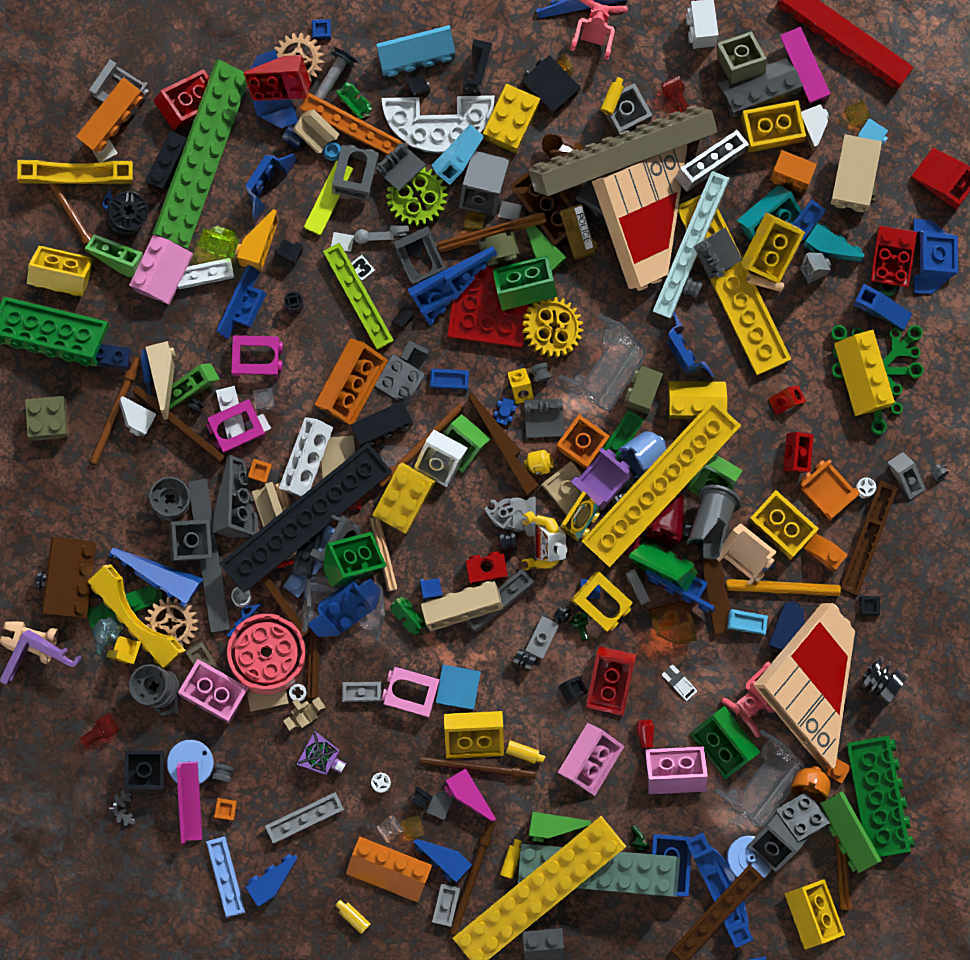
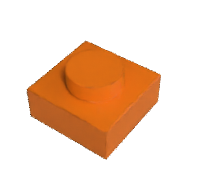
(260, 471)
(839, 772)
(225, 809)

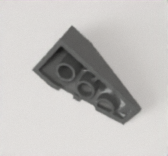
(233, 508)

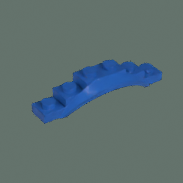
(718, 878)

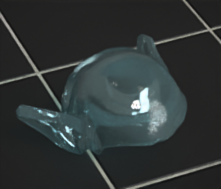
(107, 632)

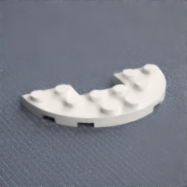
(435, 132)

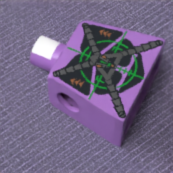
(321, 756)

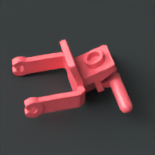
(596, 26)
(750, 703)

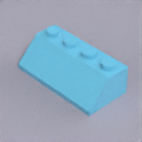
(416, 51)

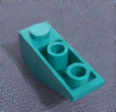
(831, 245)

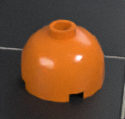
(813, 781)

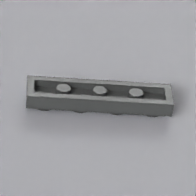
(509, 593)

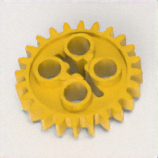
(569, 329)

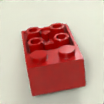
(279, 79)
(944, 177)
(893, 256)

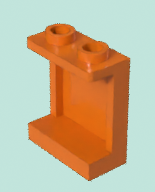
(828, 489)

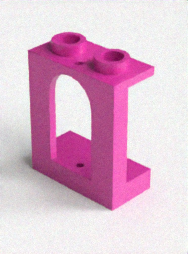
(256, 369)
(228, 444)

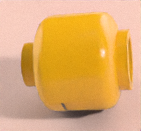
(539, 462)

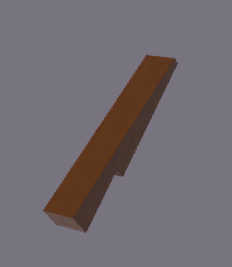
(506, 447)
(869, 537)

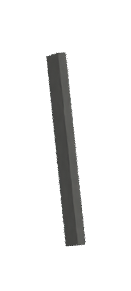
(210, 567)

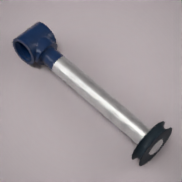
(342, 59)

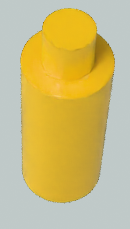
(612, 96)
(524, 752)
(511, 860)
(352, 916)

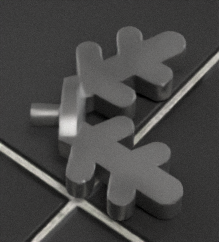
(120, 802)

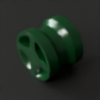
(886, 290)

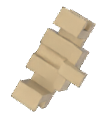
(304, 713)

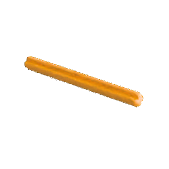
(784, 587)

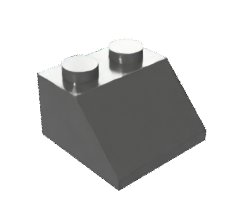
(190, 540)

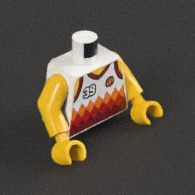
(549, 542)

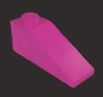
(467, 793)

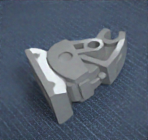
(511, 516)

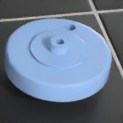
(189, 752)
(740, 856)

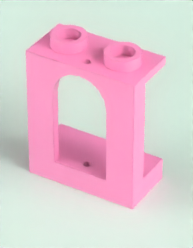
(393, 701)

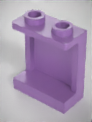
(603, 478)

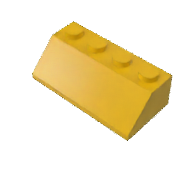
(864, 373)

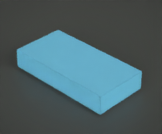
(747, 622)

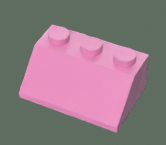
(161, 269)
(213, 691)
(591, 759)
(676, 770)

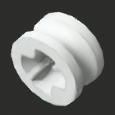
(302, 688)

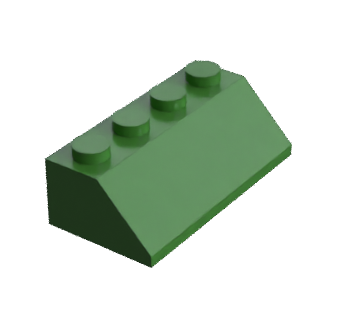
(849, 833)

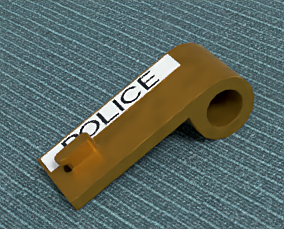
(578, 233)

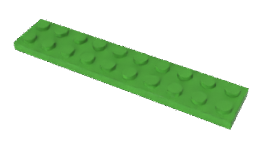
(201, 154)

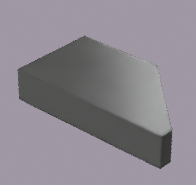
(440, 804)

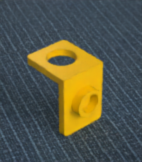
(520, 381)

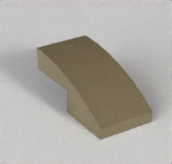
(200, 652)

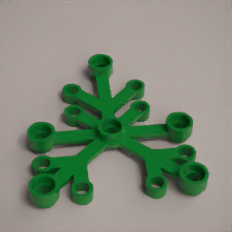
(898, 349)

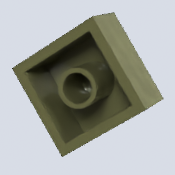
(741, 58)
(644, 390)
(47, 418)

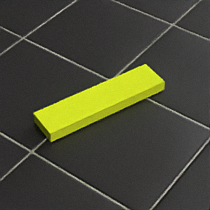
(325, 204)

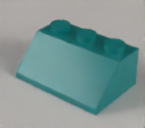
(778, 203)

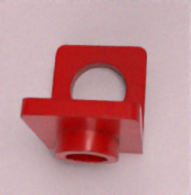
(786, 399)

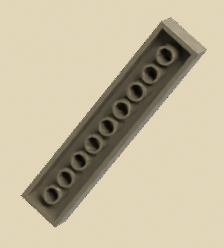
(622, 150)

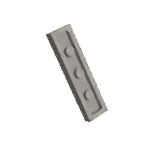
(304, 817)

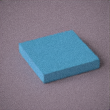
(458, 687)

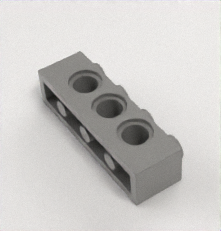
(711, 160)

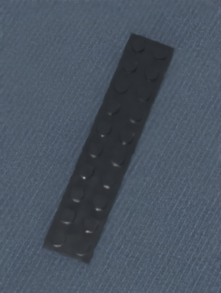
(305, 518)

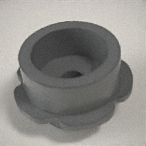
(939, 472)

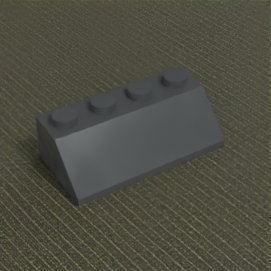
(776, 84)

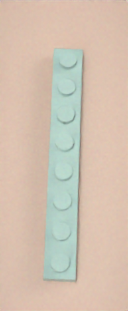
(686, 254)

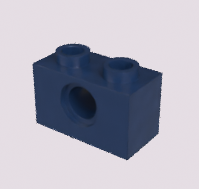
(114, 357)

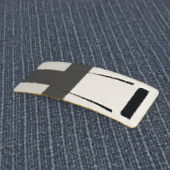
(679, 682)

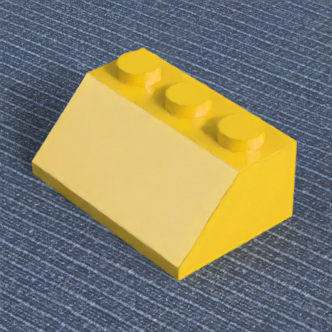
(59, 271)
(689, 398)
(474, 734)
(814, 914)

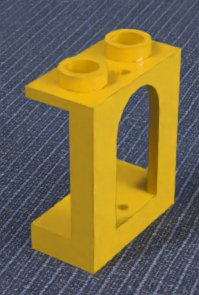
(580, 600)

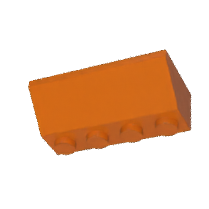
(110, 115)
(351, 381)
(388, 869)

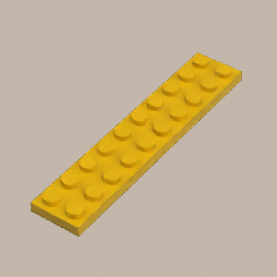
(743, 305)
(661, 483)
(540, 891)

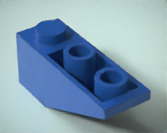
(882, 307)
(448, 860)
(268, 885)

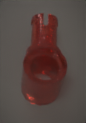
(675, 89)
(104, 727)

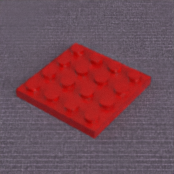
(479, 316)

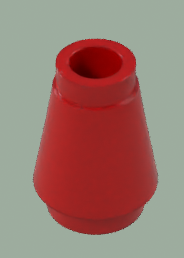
(645, 731)

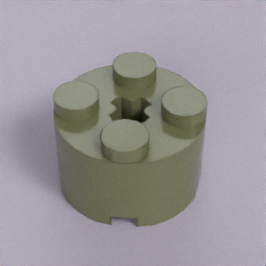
(504, 245)

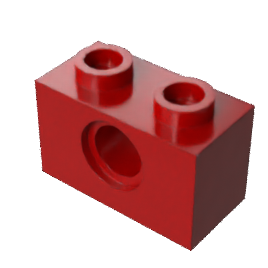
(798, 452)
(478, 576)

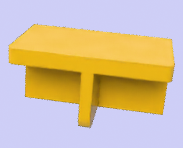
(124, 650)

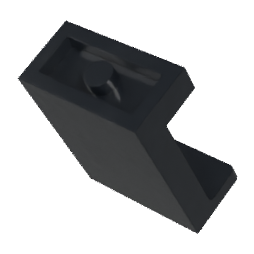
(482, 51)
(550, 84)

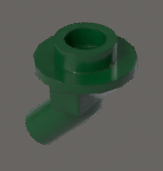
(580, 621)
(640, 843)

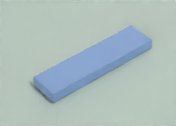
(225, 877)

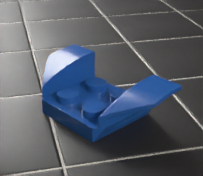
(274, 111)
(262, 173)
(937, 256)
(684, 357)
(345, 608)

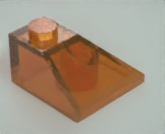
(673, 622)

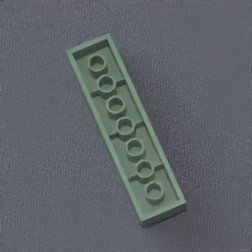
(623, 873)

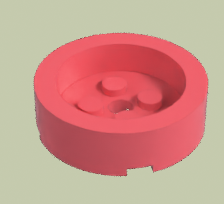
(261, 673)

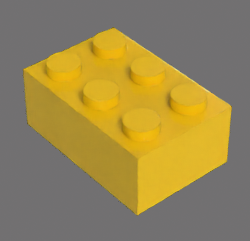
(511, 118)
(773, 126)
(772, 247)
(404, 498)
(783, 524)

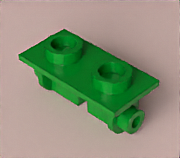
(359, 107)
(403, 608)

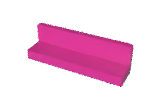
(805, 65)
(189, 801)

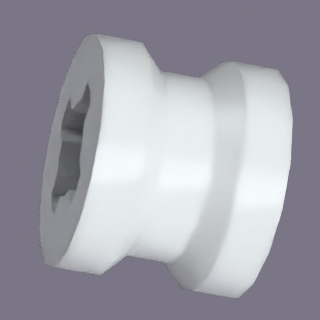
(868, 486)
(381, 779)

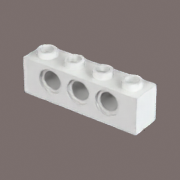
(305, 457)

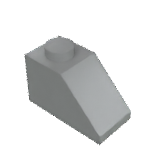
(906, 475)

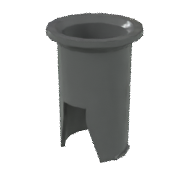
(714, 518)

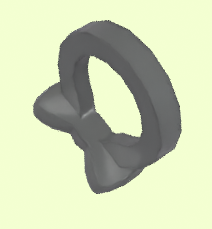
(174, 709)

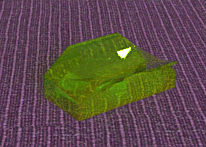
(219, 241)

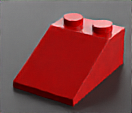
(181, 100)
(611, 680)

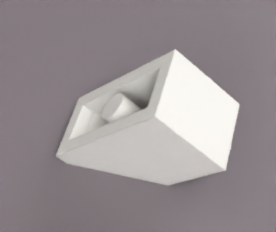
(815, 122)
(136, 416)

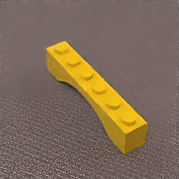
(66, 173)
(110, 587)

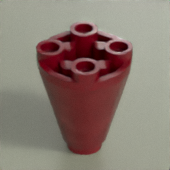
(668, 525)

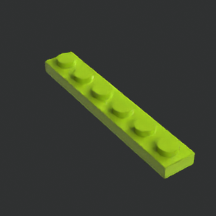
(358, 296)

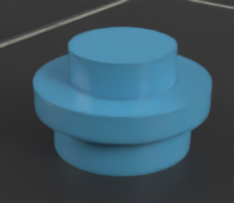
(332, 151)

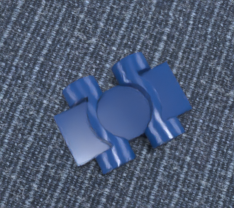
(506, 407)

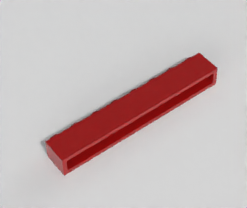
(849, 39)

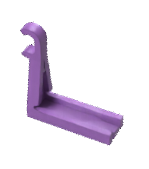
(32, 639)

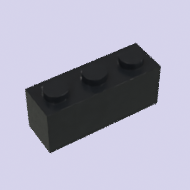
(166, 162)
(382, 424)

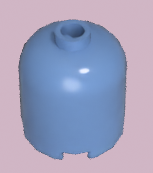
(642, 452)

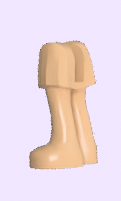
(19, 628)

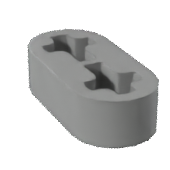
(637, 587)

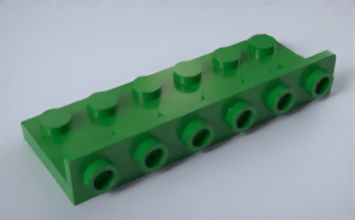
(51, 331)
(880, 795)

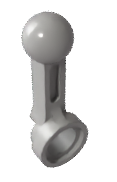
(362, 236)

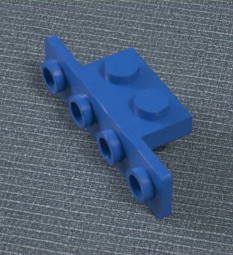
(244, 303)
(692, 595)

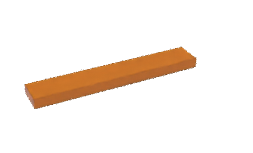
(351, 125)

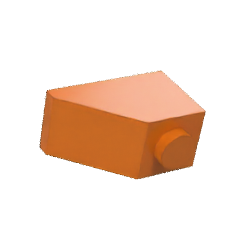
(825, 552)

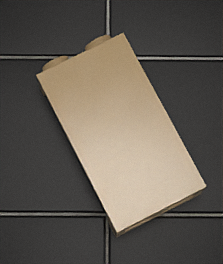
(856, 173)

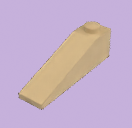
(162, 369)

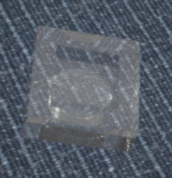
(264, 399)
(390, 828)

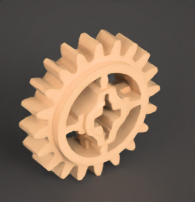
(300, 50)
(169, 606)

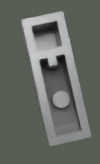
(815, 266)

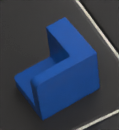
(431, 589)

